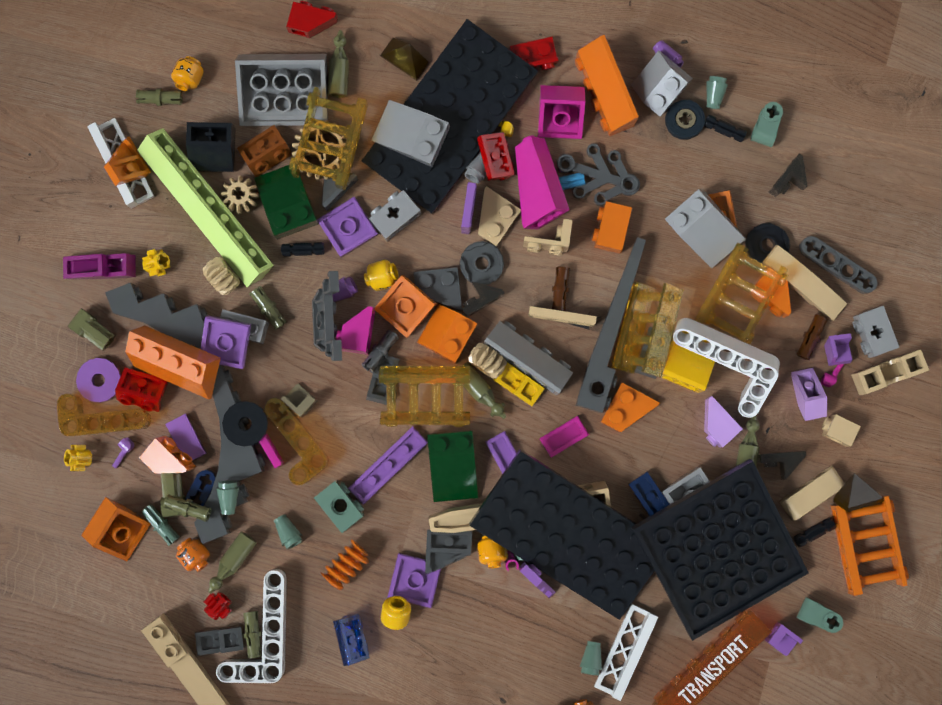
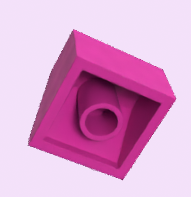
(561, 111)
(357, 332)

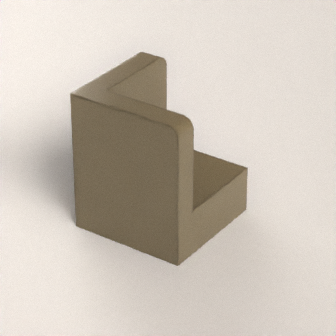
(299, 400)

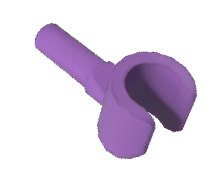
(126, 446)

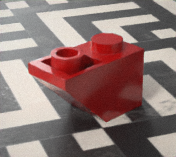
(309, 20)

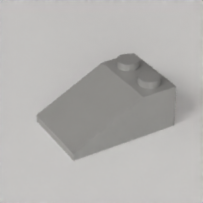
(411, 132)
(705, 228)

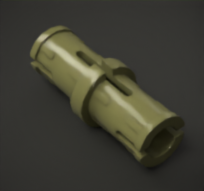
(159, 97)
(268, 307)
(187, 508)
(252, 634)

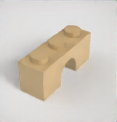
(890, 372)

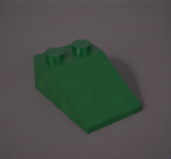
(285, 202)
(452, 466)

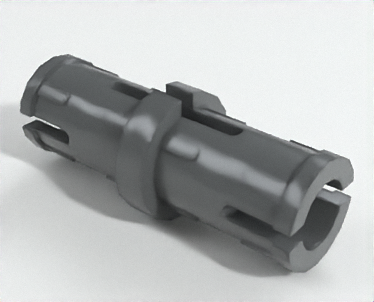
(380, 351)

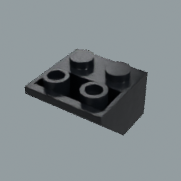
(211, 146)

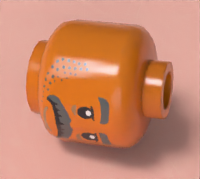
(192, 555)

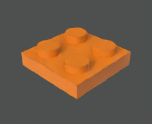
(405, 306)

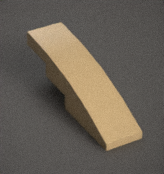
(806, 283)

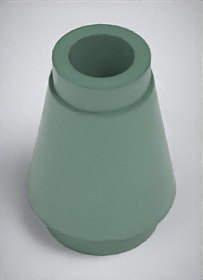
(715, 90)
(227, 496)
(287, 532)
(591, 659)

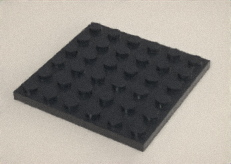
(720, 549)

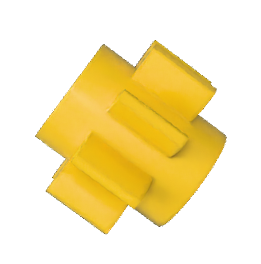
(156, 262)
(77, 457)

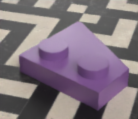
(533, 575)

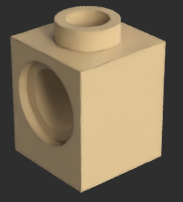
(840, 430)

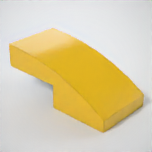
(519, 384)

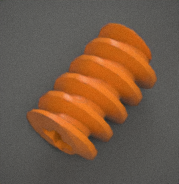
(346, 565)

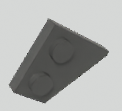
(440, 286)
(446, 549)

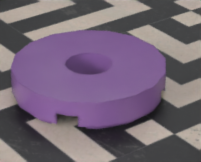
(86, 377)

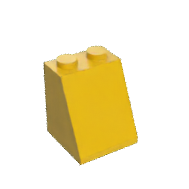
(687, 367)

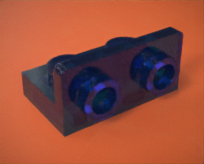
(351, 639)

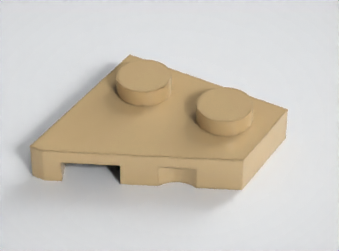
(496, 216)

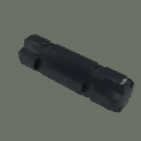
(725, 128)
(303, 249)
(814, 532)

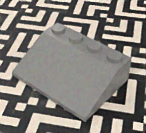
(276, 88)

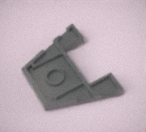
(323, 322)

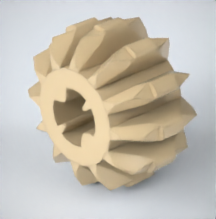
(233, 201)
(221, 276)
(487, 360)

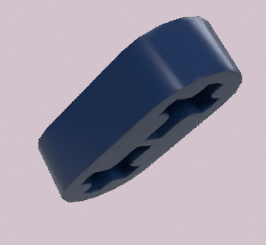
(197, 484)

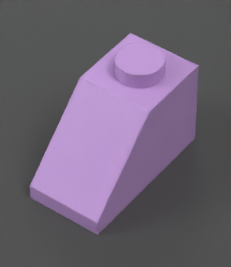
(809, 394)
(719, 424)

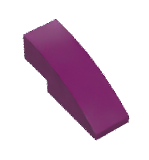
(99, 266)

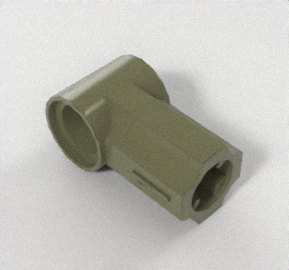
(87, 326)
(171, 485)

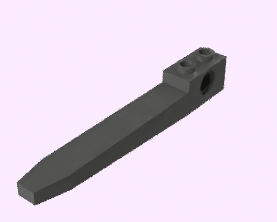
(597, 366)

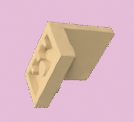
(555, 247)

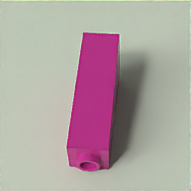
(538, 183)

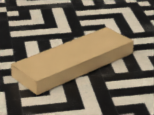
(562, 316)

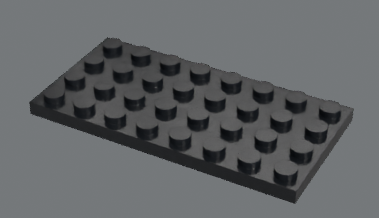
(471, 89)
(565, 534)

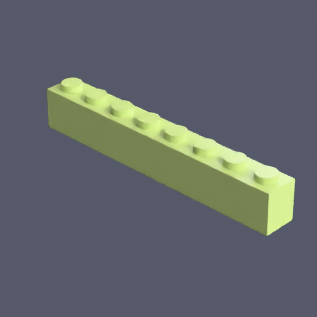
(204, 207)

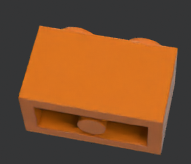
(612, 227)

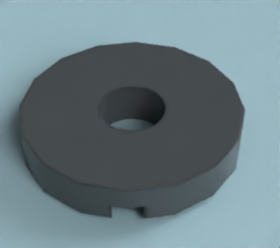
(481, 250)

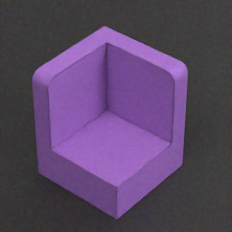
(838, 349)
(782, 639)

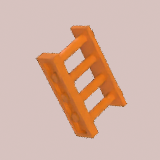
(852, 559)

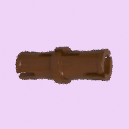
(560, 288)
(812, 337)

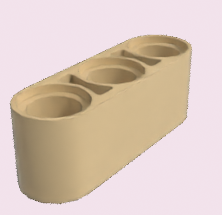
(812, 493)

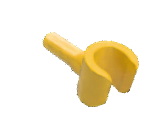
(507, 128)

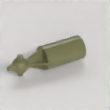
(338, 69)
(483, 393)
(749, 446)
(232, 559)

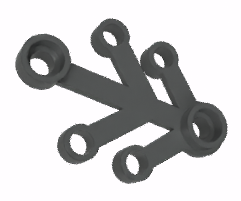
(601, 176)

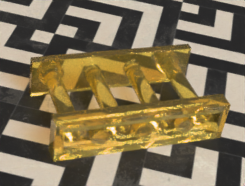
(345, 154)
(728, 277)
(634, 326)
(424, 374)

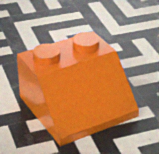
(447, 333)
(115, 529)

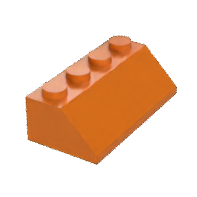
(606, 86)
(173, 360)

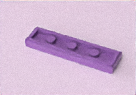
(388, 465)

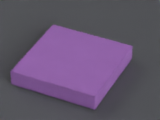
(468, 208)
(347, 227)
(226, 340)
(412, 582)

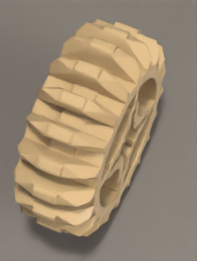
(319, 137)

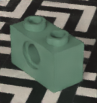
(327, 501)

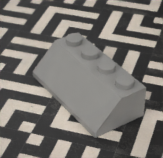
(528, 358)

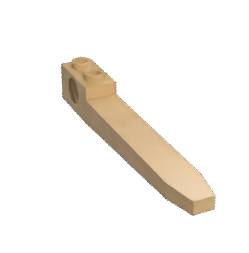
(458, 518)
(182, 661)

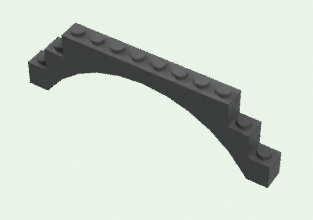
(187, 326)

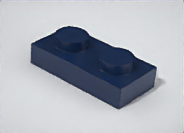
(648, 494)

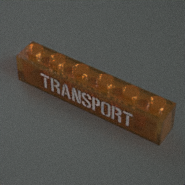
(715, 662)

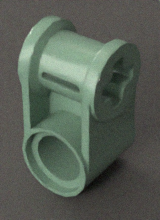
(766, 127)
(817, 615)

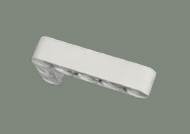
(735, 360)
(268, 636)

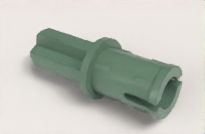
(160, 524)

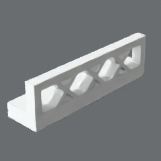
(107, 151)
(633, 656)

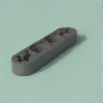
(836, 268)

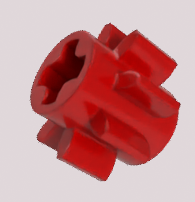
(217, 606)

